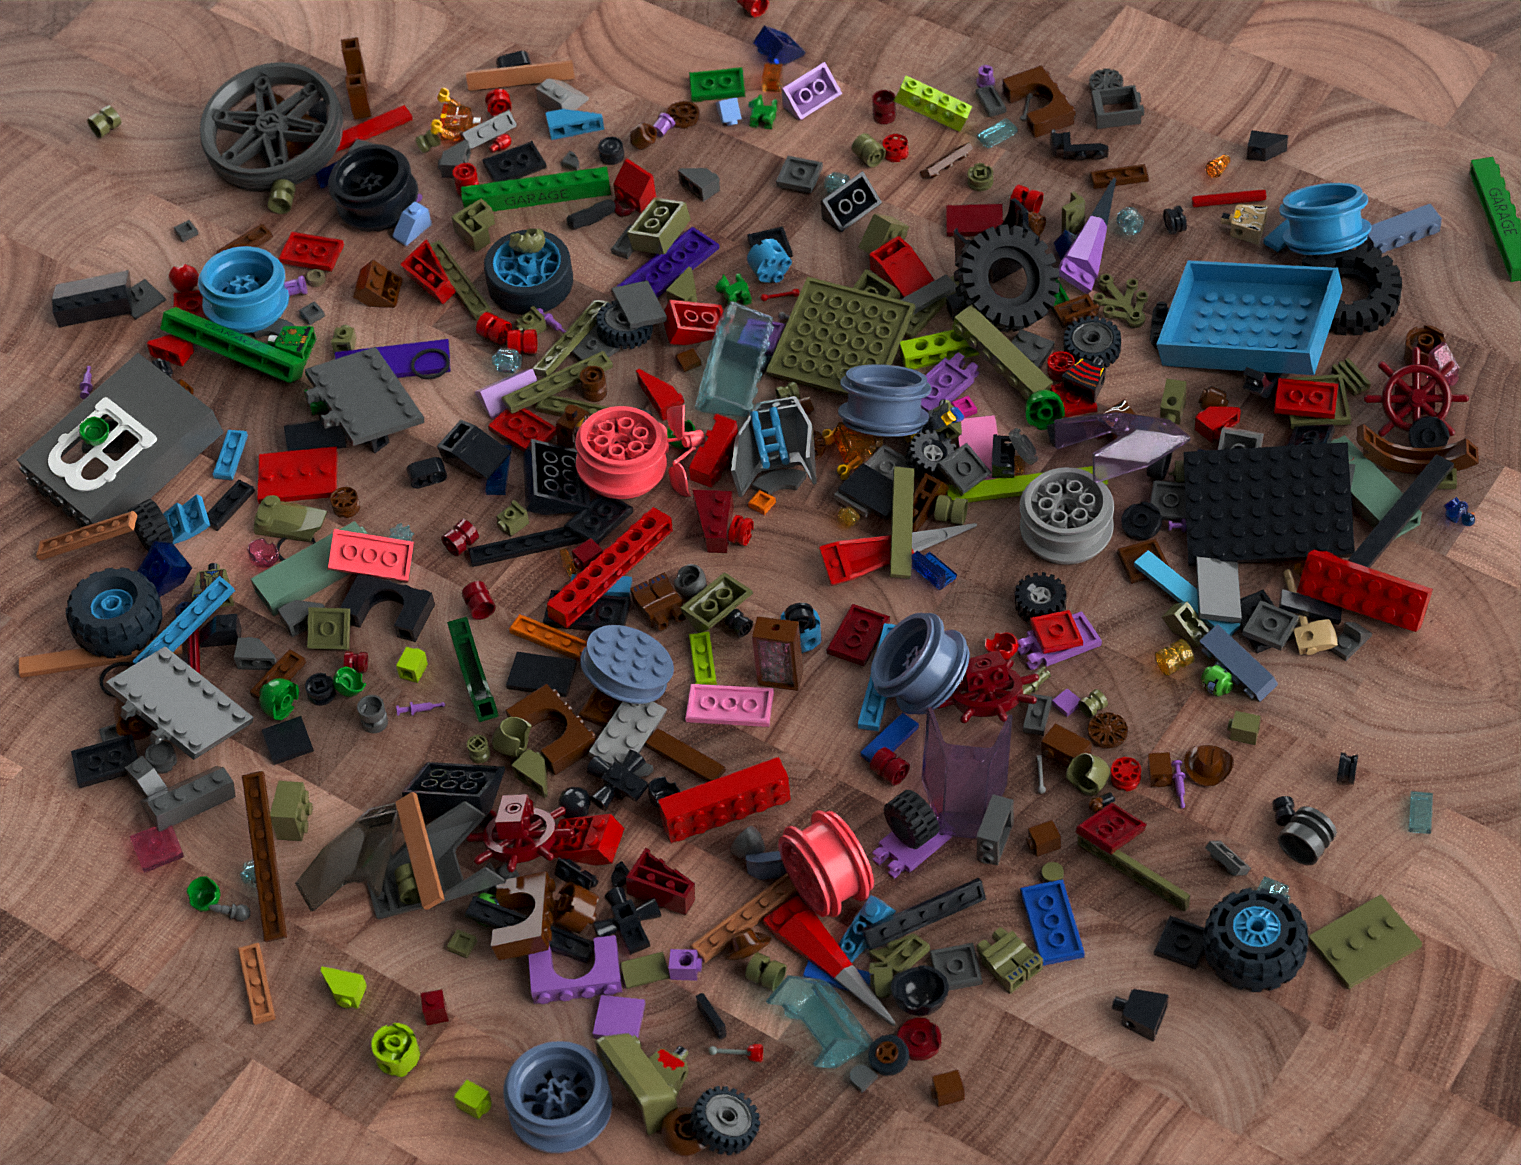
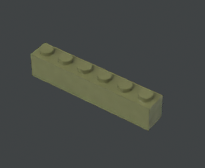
(1000, 352)

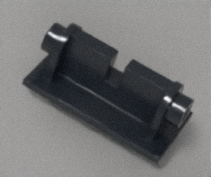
(571, 872)

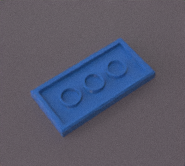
(1052, 922)

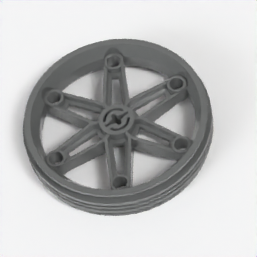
(271, 125)

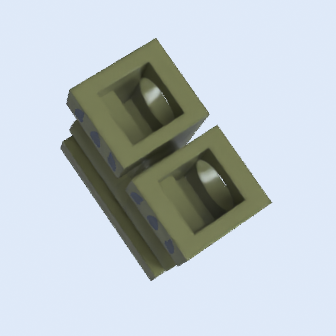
(1009, 959)

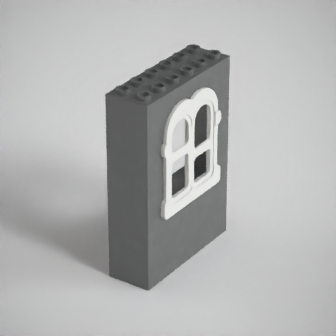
(152, 407)

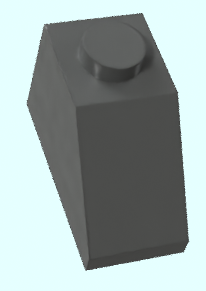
(452, 157)
(699, 182)
(295, 615)
(253, 655)
(145, 777)

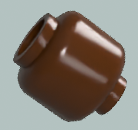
(643, 136)
(1213, 398)

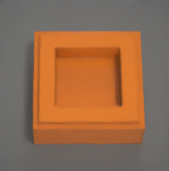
(762, 502)

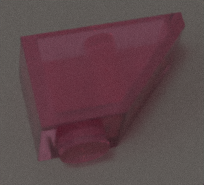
(1439, 357)

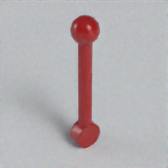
(795, 292)

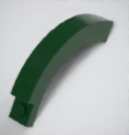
(472, 670)

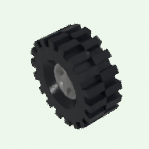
(927, 446)
(1037, 588)

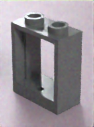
(1113, 96)
(995, 829)

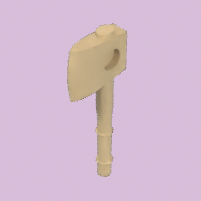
(1311, 636)

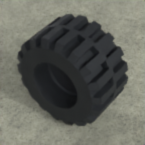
(151, 524)
(911, 819)

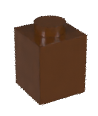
(1160, 769)
(1043, 838)
(947, 1088)

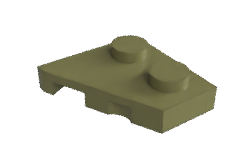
(902, 952)

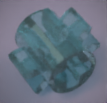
(401, 532)

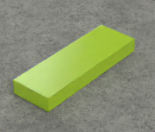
(702, 658)

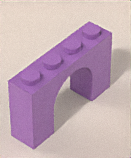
(601, 980)

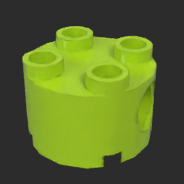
(395, 1049)

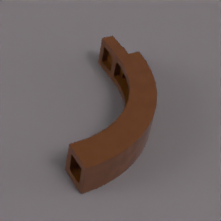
(1410, 459)

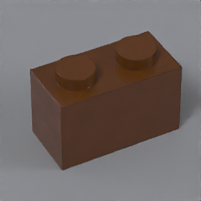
(1063, 745)

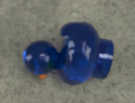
(1457, 509)

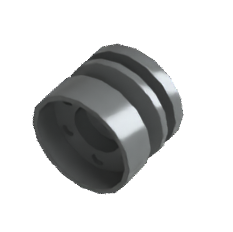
(1307, 835)

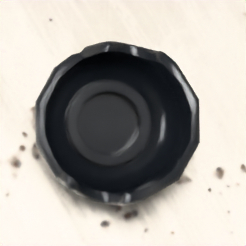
(661, 788)
(575, 801)

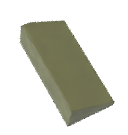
(644, 970)

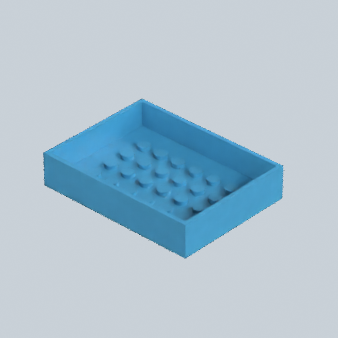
(1250, 317)

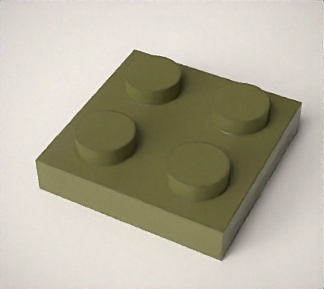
(328, 628)

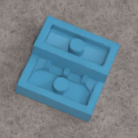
(187, 519)

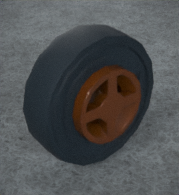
(885, 1047)

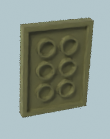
(1365, 941)

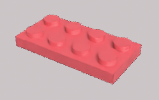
(370, 555)

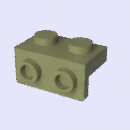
(1073, 214)

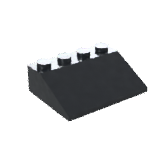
(92, 299)
(552, 480)
(447, 785)

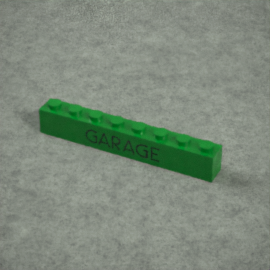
(540, 189)
(1499, 213)
(232, 344)

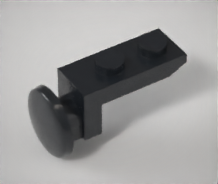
(1080, 152)

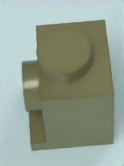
(531, 320)
(343, 336)
(512, 519)
(882, 978)

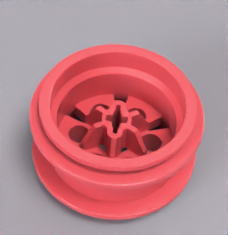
(632, 449)
(826, 863)

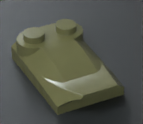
(287, 519)

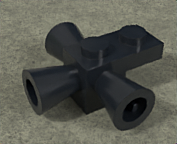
(617, 779)
(627, 920)

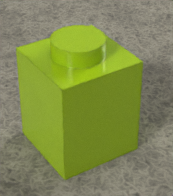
(412, 664)
(473, 1099)

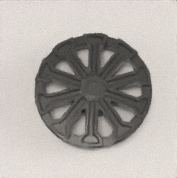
(1105, 81)

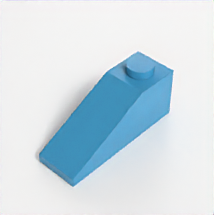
(569, 123)

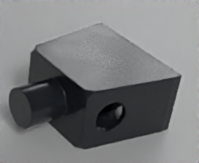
(1142, 1012)

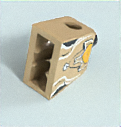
(1247, 222)

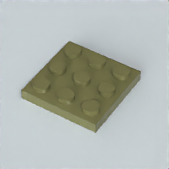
(1342, 412)

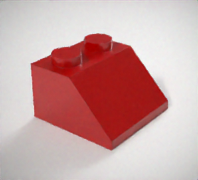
(634, 186)

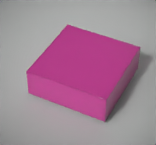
(966, 406)

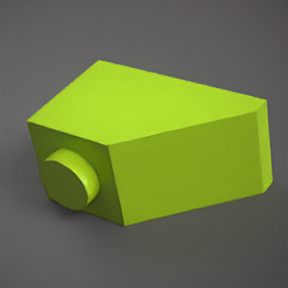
(344, 986)

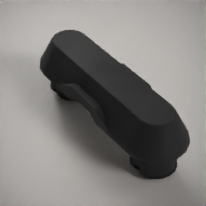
(591, 215)
(1158, 318)

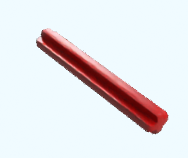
(1229, 198)

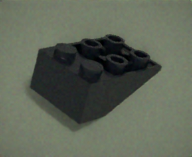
(472, 450)

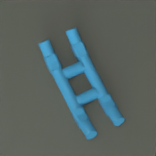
(760, 434)

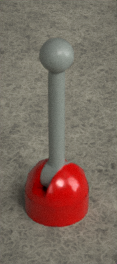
(754, 1052)

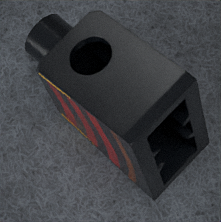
(1085, 378)

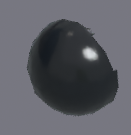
(920, 990)

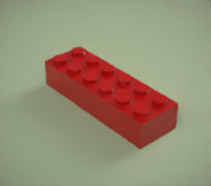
(1364, 590)
(724, 800)

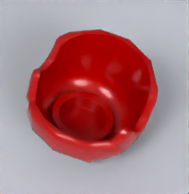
(184, 278)
(1004, 642)

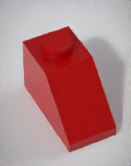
(171, 349)
(1213, 419)

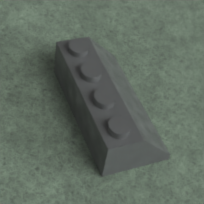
(189, 797)

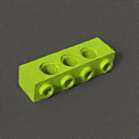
(933, 103)
(933, 349)

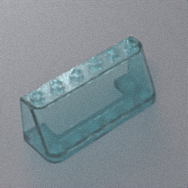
(735, 361)

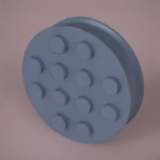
(626, 664)

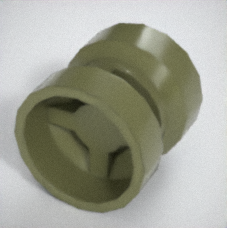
(427, 141)
(788, 391)
(1093, 703)
(478, 749)

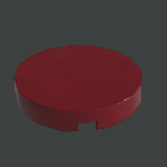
(921, 1038)

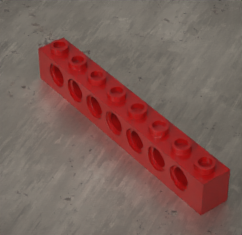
(609, 567)

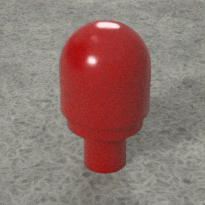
(500, 143)

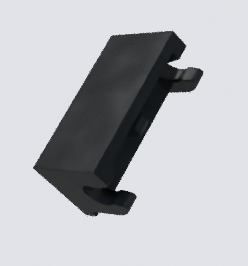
(1002, 457)

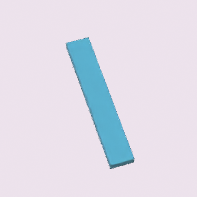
(1176, 586)

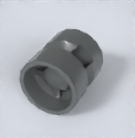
(372, 714)

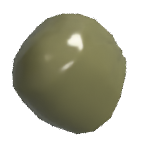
(511, 737)
(1088, 773)

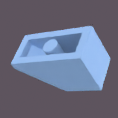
(729, 111)
(412, 223)

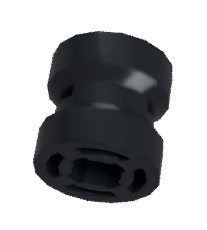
(737, 621)
(1284, 810)

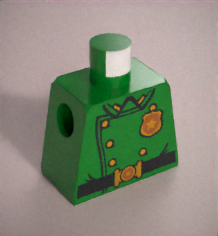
(295, 341)

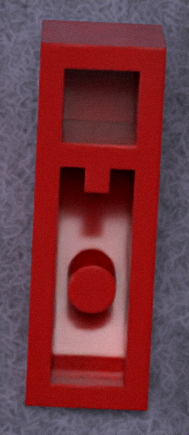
(659, 393)

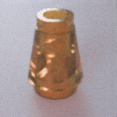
(1217, 166)

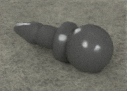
(239, 912)

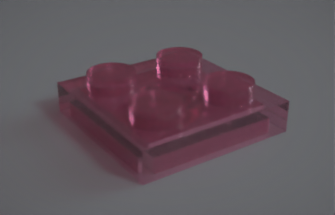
(156, 847)

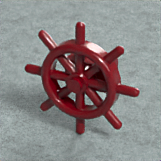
(1414, 398)
(985, 681)
(514, 828)

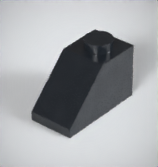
(1266, 145)
(221, 631)

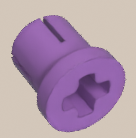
(985, 76)
(663, 124)
(296, 286)

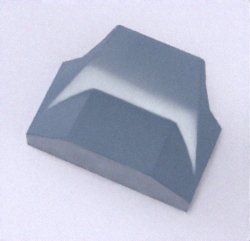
(765, 865)

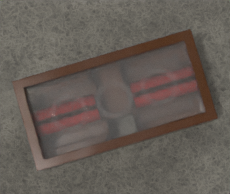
(777, 653)

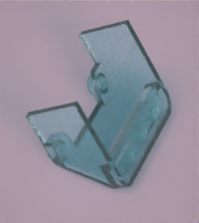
(825, 1017)

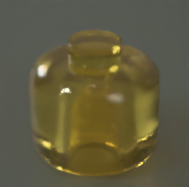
(848, 517)

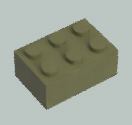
(659, 226)

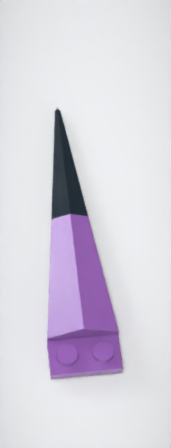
(1083, 258)

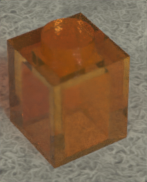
(772, 77)

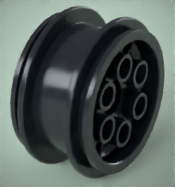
(372, 187)

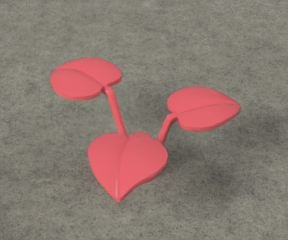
(691, 440)

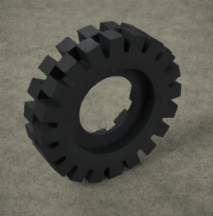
(1013, 244)
(1383, 284)

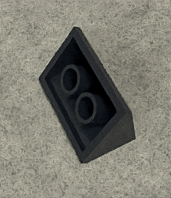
(849, 202)
(313, 435)

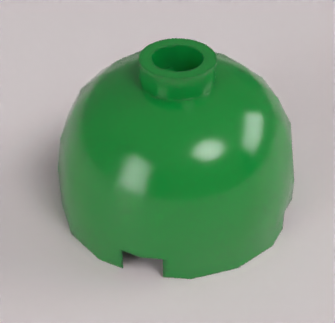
(1043, 409)
(277, 698)

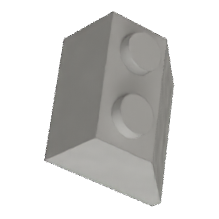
(559, 95)
(1236, 438)

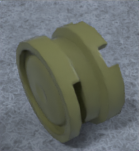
(980, 177)

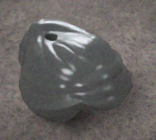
(690, 580)
(747, 843)

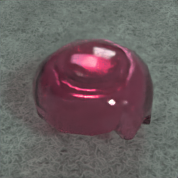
(262, 554)

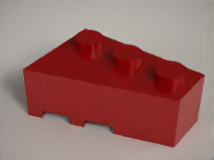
(428, 273)
(716, 452)

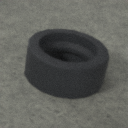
(1159, 468)

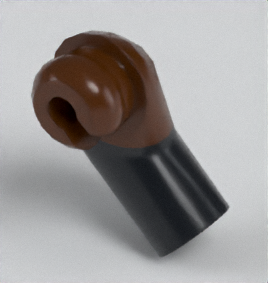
(1098, 803)

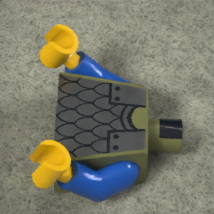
(944, 420)

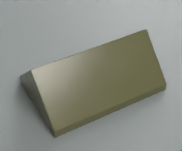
(715, 602)

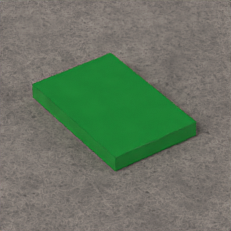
(717, 84)

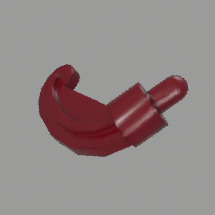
(620, 211)

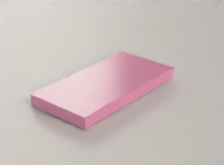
(979, 436)
(729, 705)

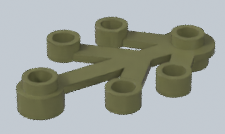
(1134, 317)

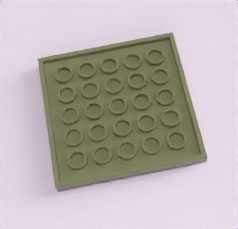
(835, 331)

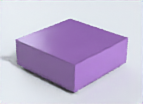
(1066, 702)

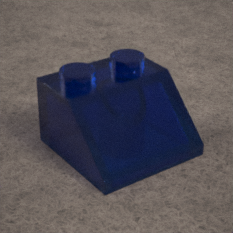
(778, 46)
(165, 567)

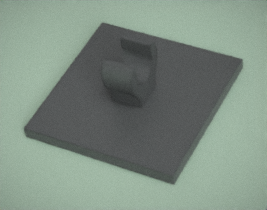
(144, 298)

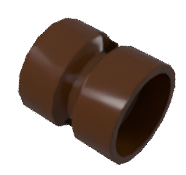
(593, 383)

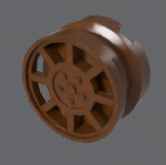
(1036, 223)
(345, 503)

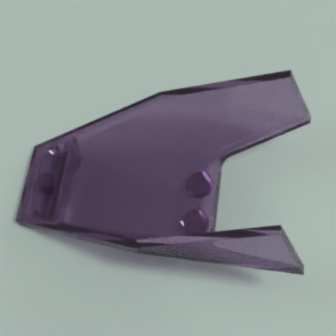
(1139, 443)
(962, 778)

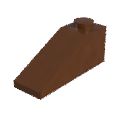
(925, 499)

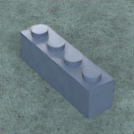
(1404, 229)
(1237, 661)

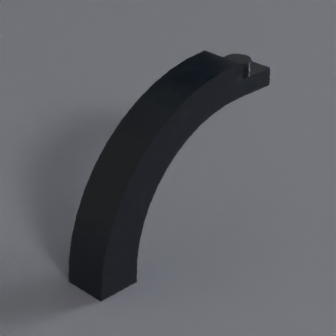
(1261, 383)

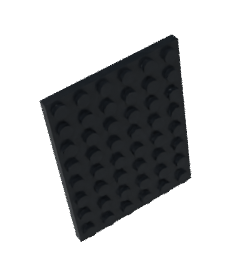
(1268, 503)

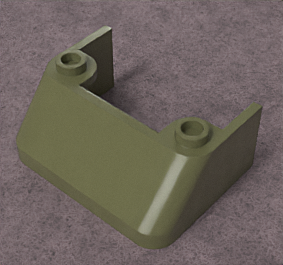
(638, 1076)

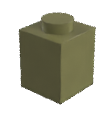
(1244, 727)

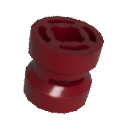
(356, 661)

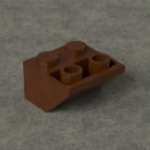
(377, 286)

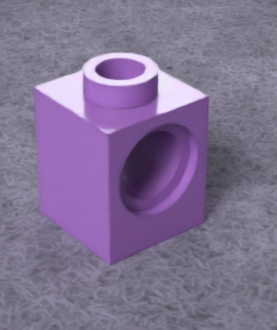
(680, 957)

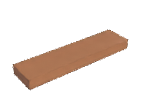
(256, 983)

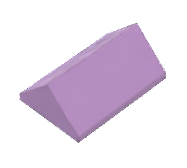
(810, 92)
(492, 394)

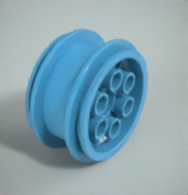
(1325, 218)
(243, 289)

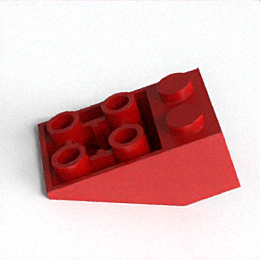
(900, 266)
(593, 842)

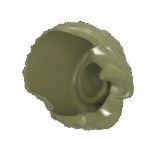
(529, 243)

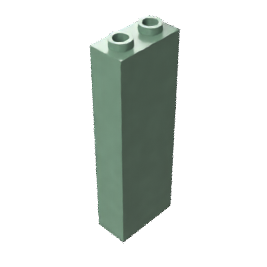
(1372, 491)
(299, 574)

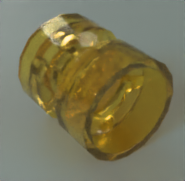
(1172, 658)

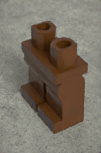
(658, 602)

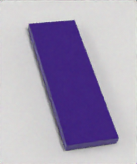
(685, 252)
(400, 357)

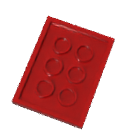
(298, 474)

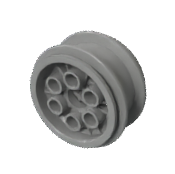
(1070, 532)

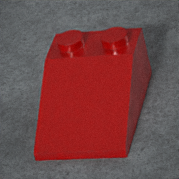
(691, 321)

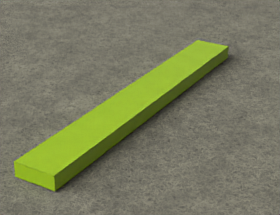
(1001, 487)

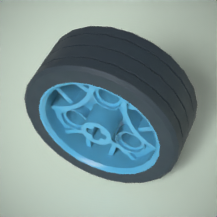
(526, 279)

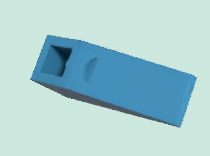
(872, 912)

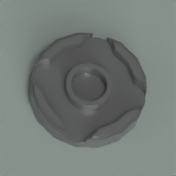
(1023, 446)

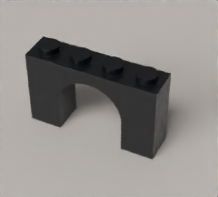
(370, 591)

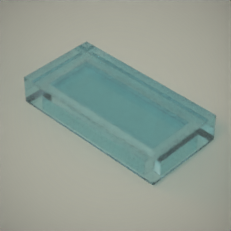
(997, 133)
(1420, 812)

